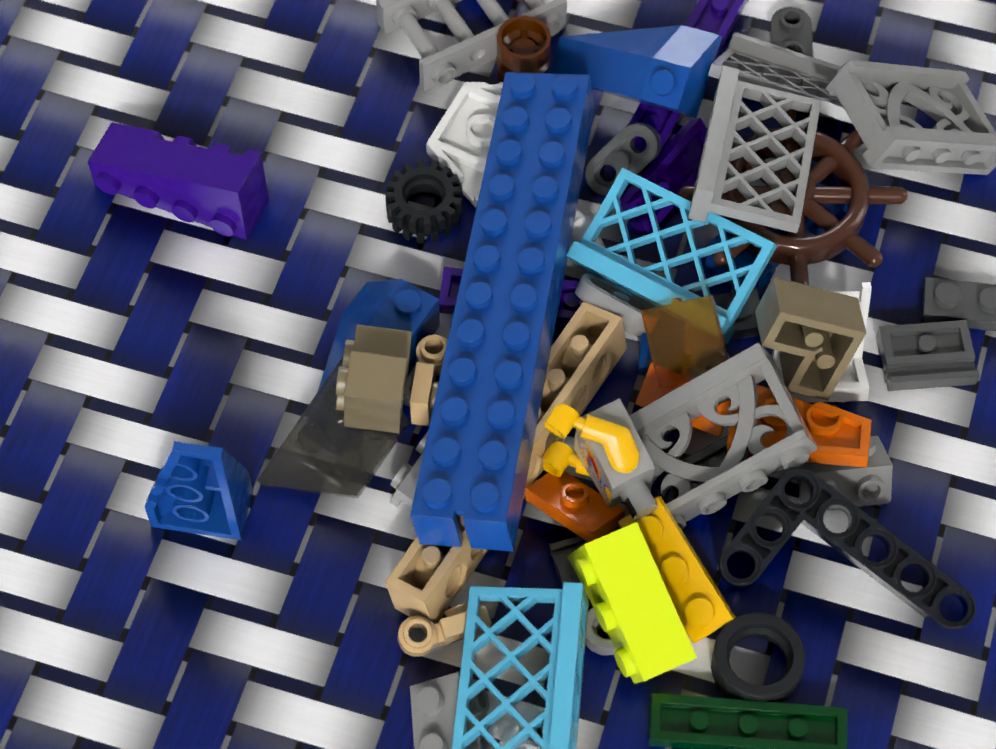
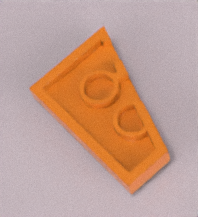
(839, 434)

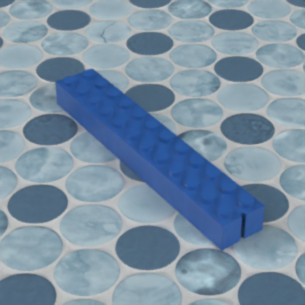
(505, 315)

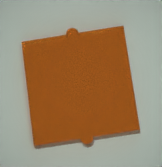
(684, 339)

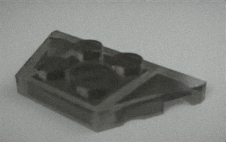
(326, 455)

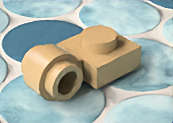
(429, 363)
(445, 632)

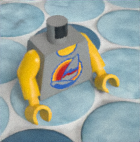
(607, 452)

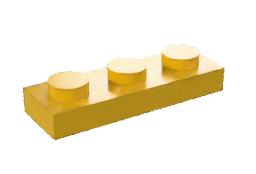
(684, 575)

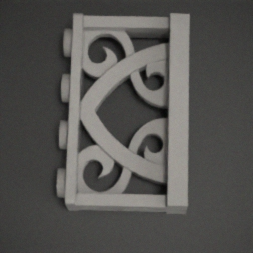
(873, 100)
(729, 380)

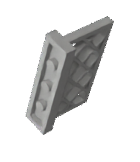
(781, 70)
(718, 154)

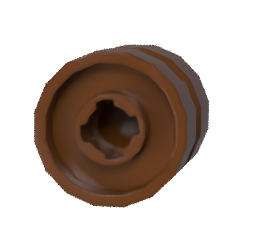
(523, 46)

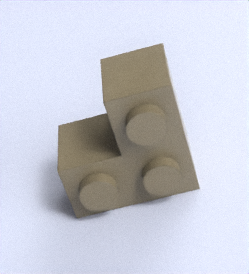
(813, 331)
(374, 378)

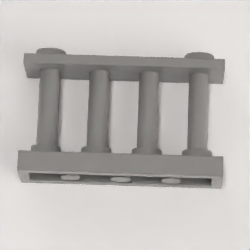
(471, 51)

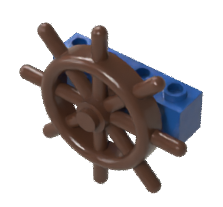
(833, 184)

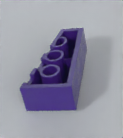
(182, 178)

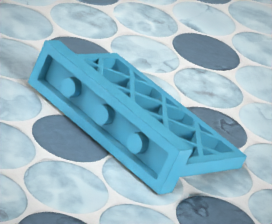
(643, 280)
(563, 670)

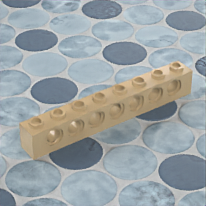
(578, 365)

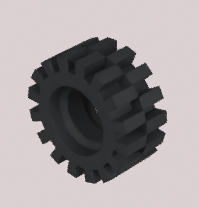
(421, 181)

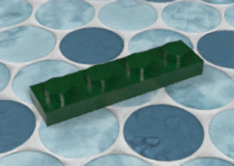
(743, 724)

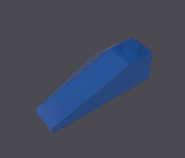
(646, 65)
(386, 305)
(200, 492)

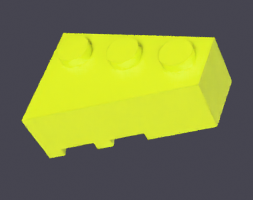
(632, 604)

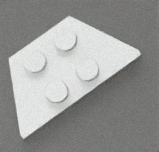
(465, 135)

